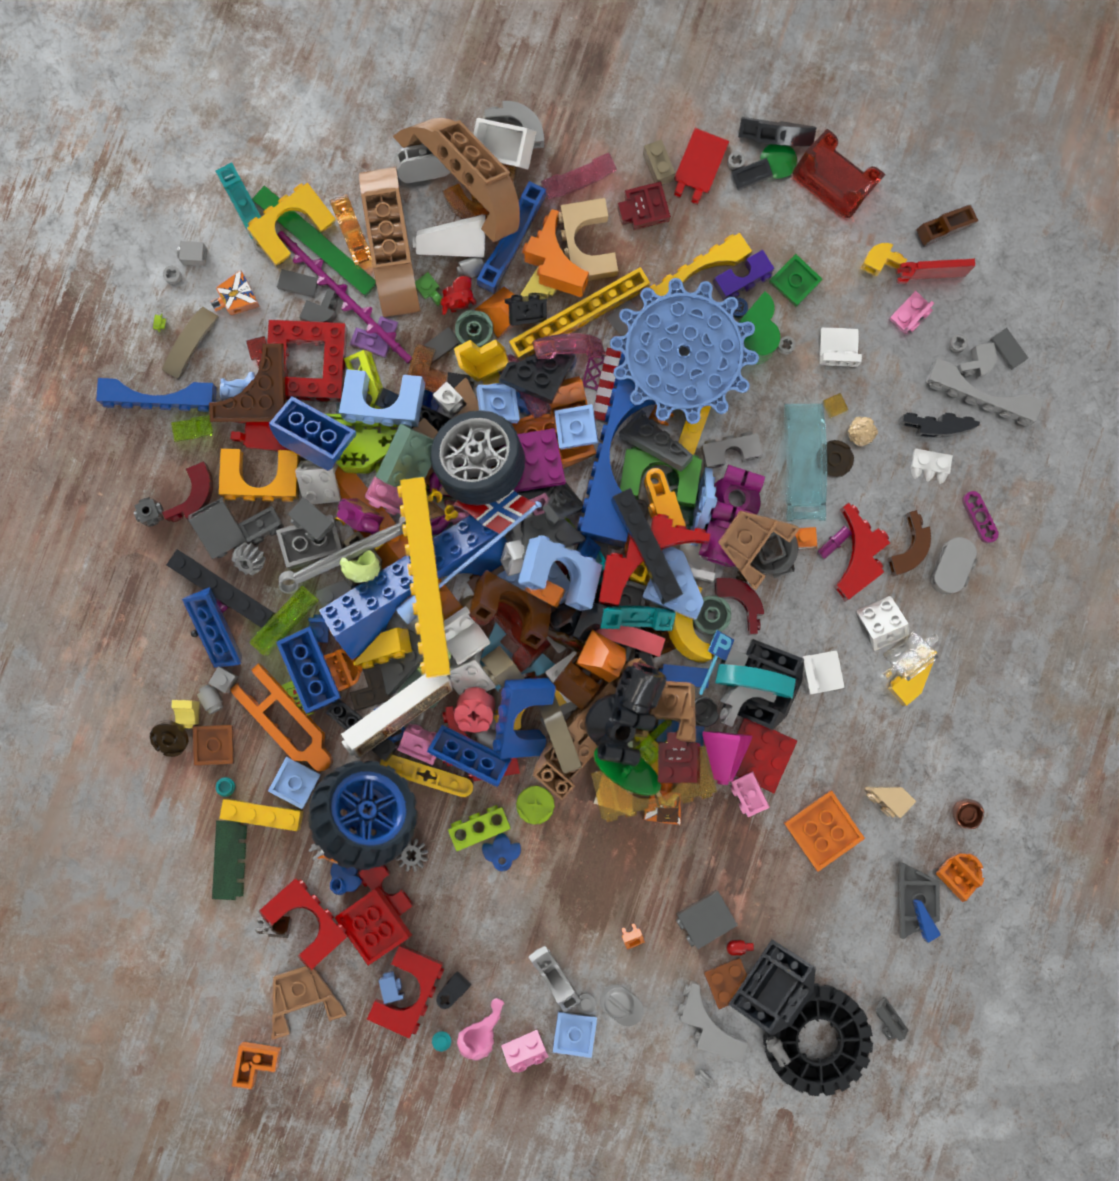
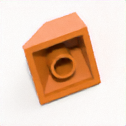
(498, 311)
(602, 657)

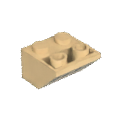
(893, 800)

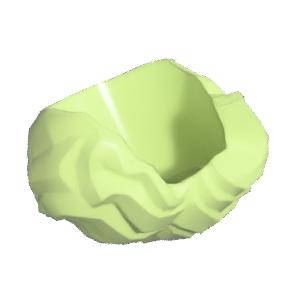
(362, 569)

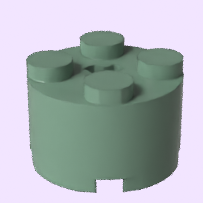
(474, 320)
(722, 615)

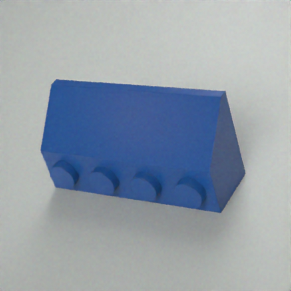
(308, 670)

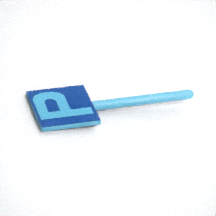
(720, 647)

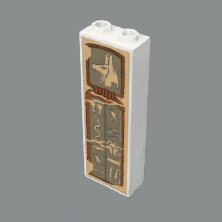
(395, 714)

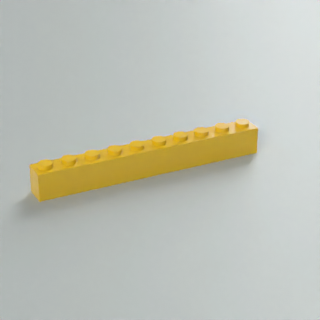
(425, 578)

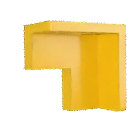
(481, 361)

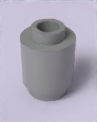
(470, 267)
(210, 699)
(486, 738)

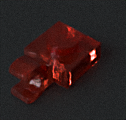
(255, 348)

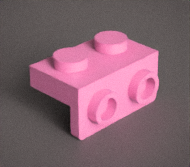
(525, 1052)

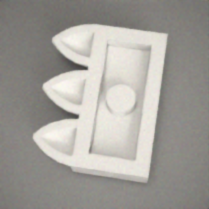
(931, 463)

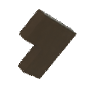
(374, 693)

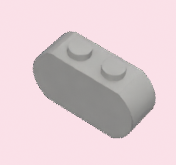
(418, 164)
(954, 566)

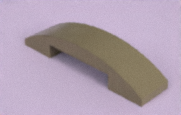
(188, 342)
(560, 737)

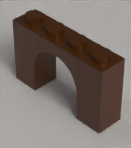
(532, 610)

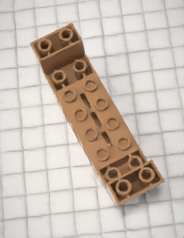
(473, 167)
(388, 241)
(548, 767)

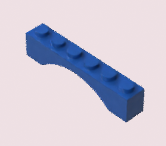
(500, 259)
(196, 395)

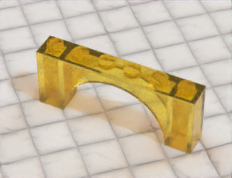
(615, 801)

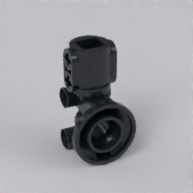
(616, 717)

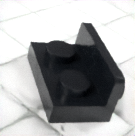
(527, 309)

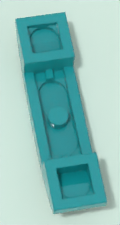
(238, 193)
(638, 617)
(755, 679)

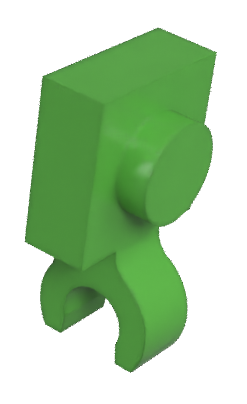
(428, 287)

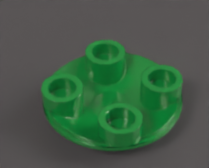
(781, 159)

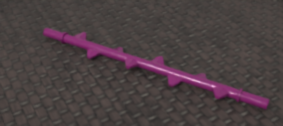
(348, 304)

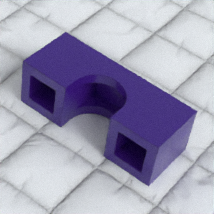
(759, 269)

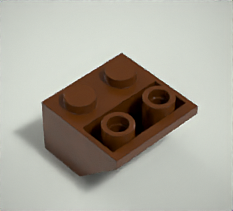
(577, 683)

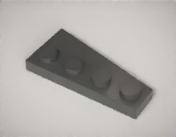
(562, 503)

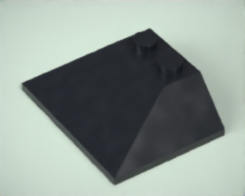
(775, 660)
(775, 989)

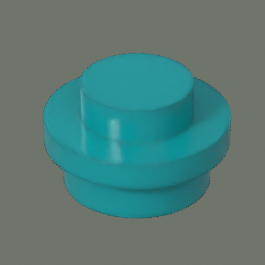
(225, 786)
(441, 1041)

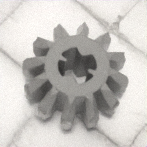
(248, 559)
(418, 855)

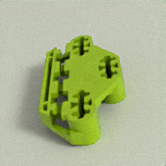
(365, 446)

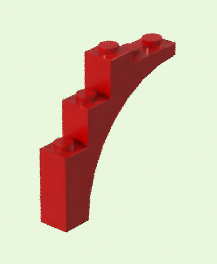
(619, 569)

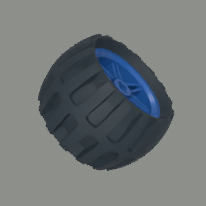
(332, 830)

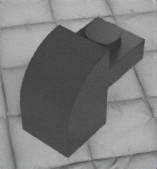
(324, 313)

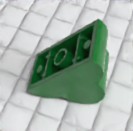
(766, 334)

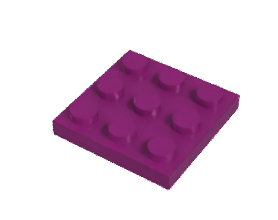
(542, 461)

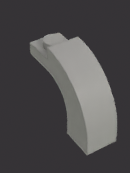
(519, 115)
(735, 697)
(555, 978)

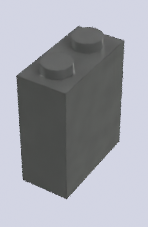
(217, 528)
(706, 920)

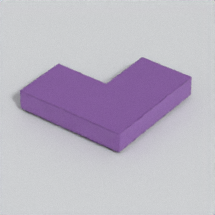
(373, 342)

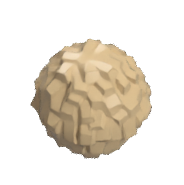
(862, 431)

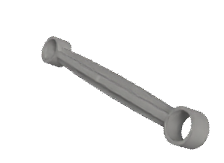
(332, 561)

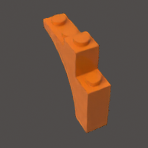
(553, 266)

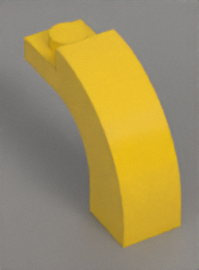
(687, 641)

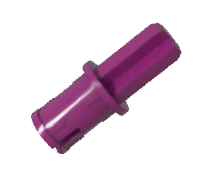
(834, 542)

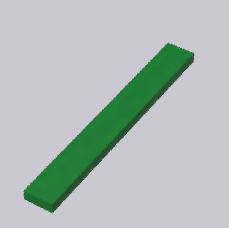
(318, 244)

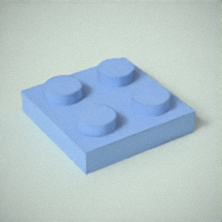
(500, 400)
(576, 427)
(294, 782)
(574, 1034)

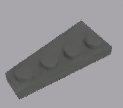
(651, 439)

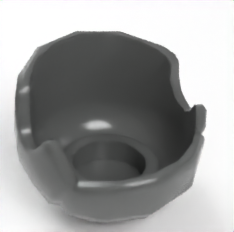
(705, 711)

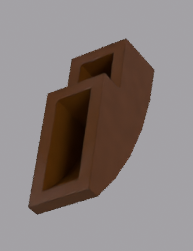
(946, 224)

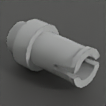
(775, 1047)

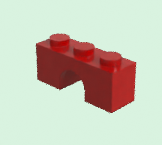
(374, 878)

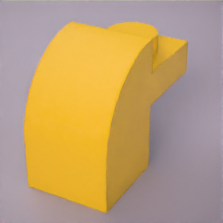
(881, 255)

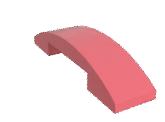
(635, 639)

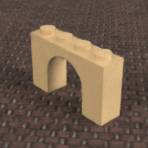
(573, 218)

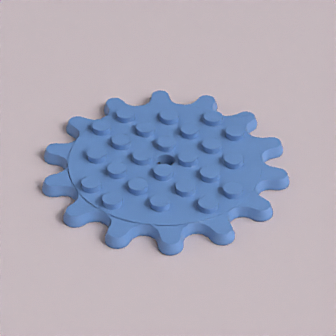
(688, 322)

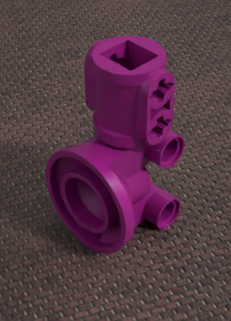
(734, 479)

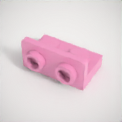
(910, 312)
(384, 495)
(416, 743)
(750, 794)

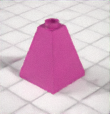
(725, 753)

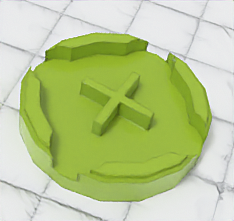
(535, 805)

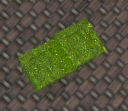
(191, 429)

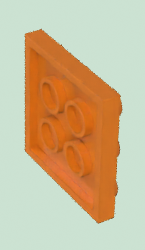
(824, 830)

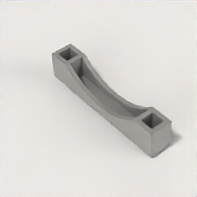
(948, 378)

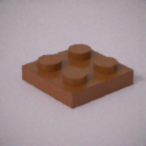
(213, 745)
(725, 981)

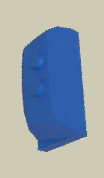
(311, 433)

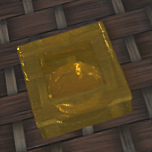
(835, 405)

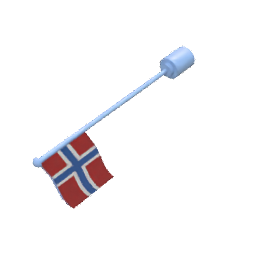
(498, 516)

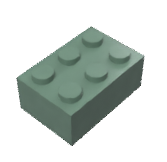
(406, 457)

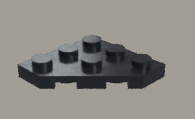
(538, 376)

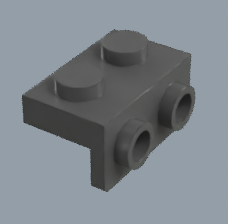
(261, 525)

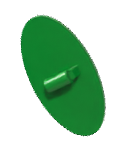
(636, 779)

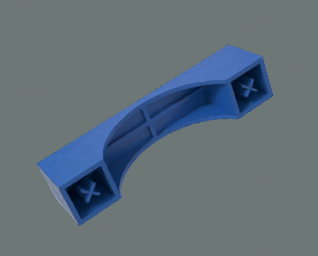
(600, 517)
(367, 609)

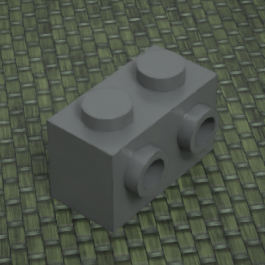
(311, 519)

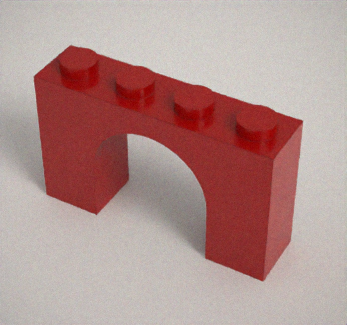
(329, 933)
(405, 1019)

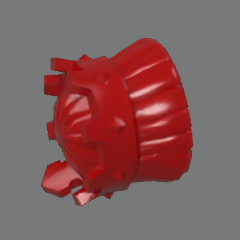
(458, 295)

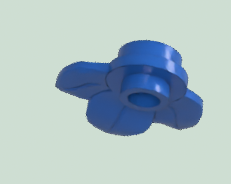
(501, 849)
(346, 877)

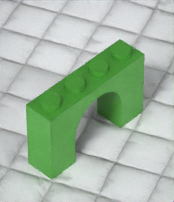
(639, 462)

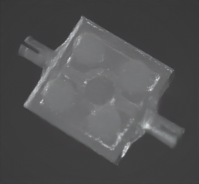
(910, 656)

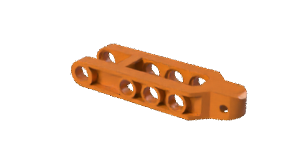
(316, 753)

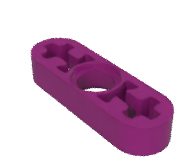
(969, 506)

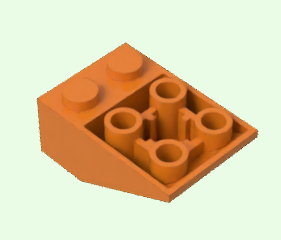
(569, 395)

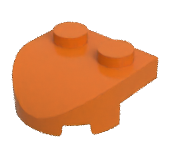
(343, 669)
(962, 875)

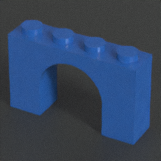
(683, 674)
(516, 697)

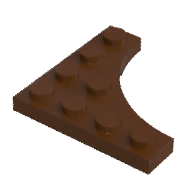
(261, 397)

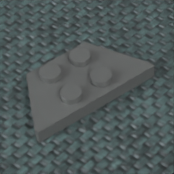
(560, 532)
(399, 670)
(917, 886)

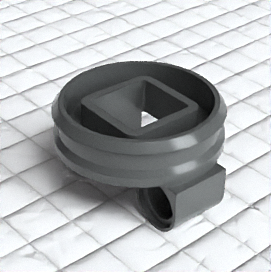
(781, 564)

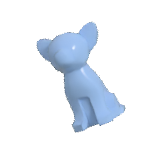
(232, 388)

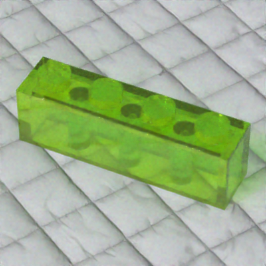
(284, 621)

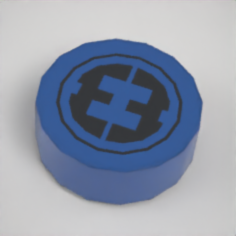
(741, 309)

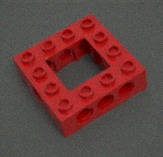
(335, 340)

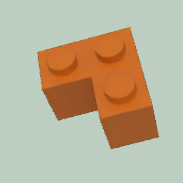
(252, 1058)

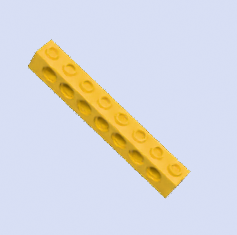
(582, 312)

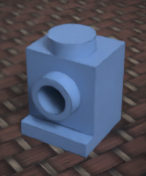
(390, 987)

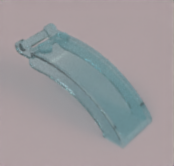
(805, 460)

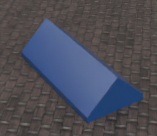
(212, 628)
(469, 755)

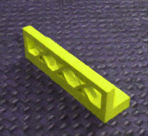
(368, 365)

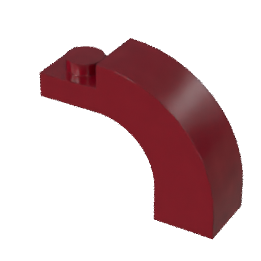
(200, 493)
(745, 595)

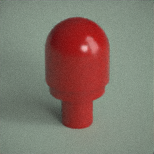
(738, 947)

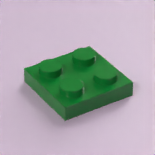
(795, 280)

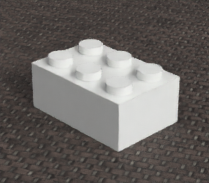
(507, 142)

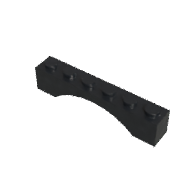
(647, 545)
(221, 589)

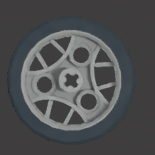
(478, 457)

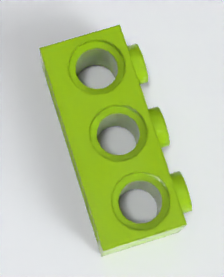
(474, 837)

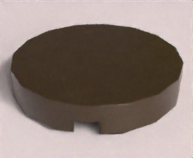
(839, 459)
(169, 738)

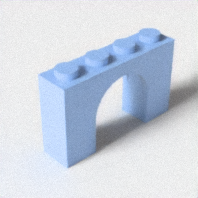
(403, 411)
(583, 571)

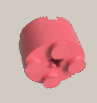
(474, 710)

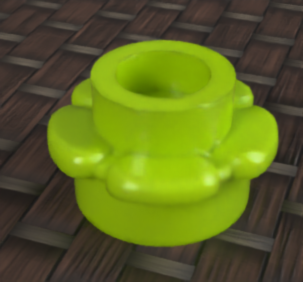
(159, 322)

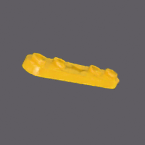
(445, 781)

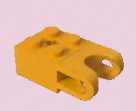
(660, 497)

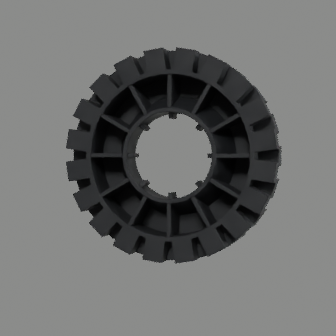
(849, 1056)

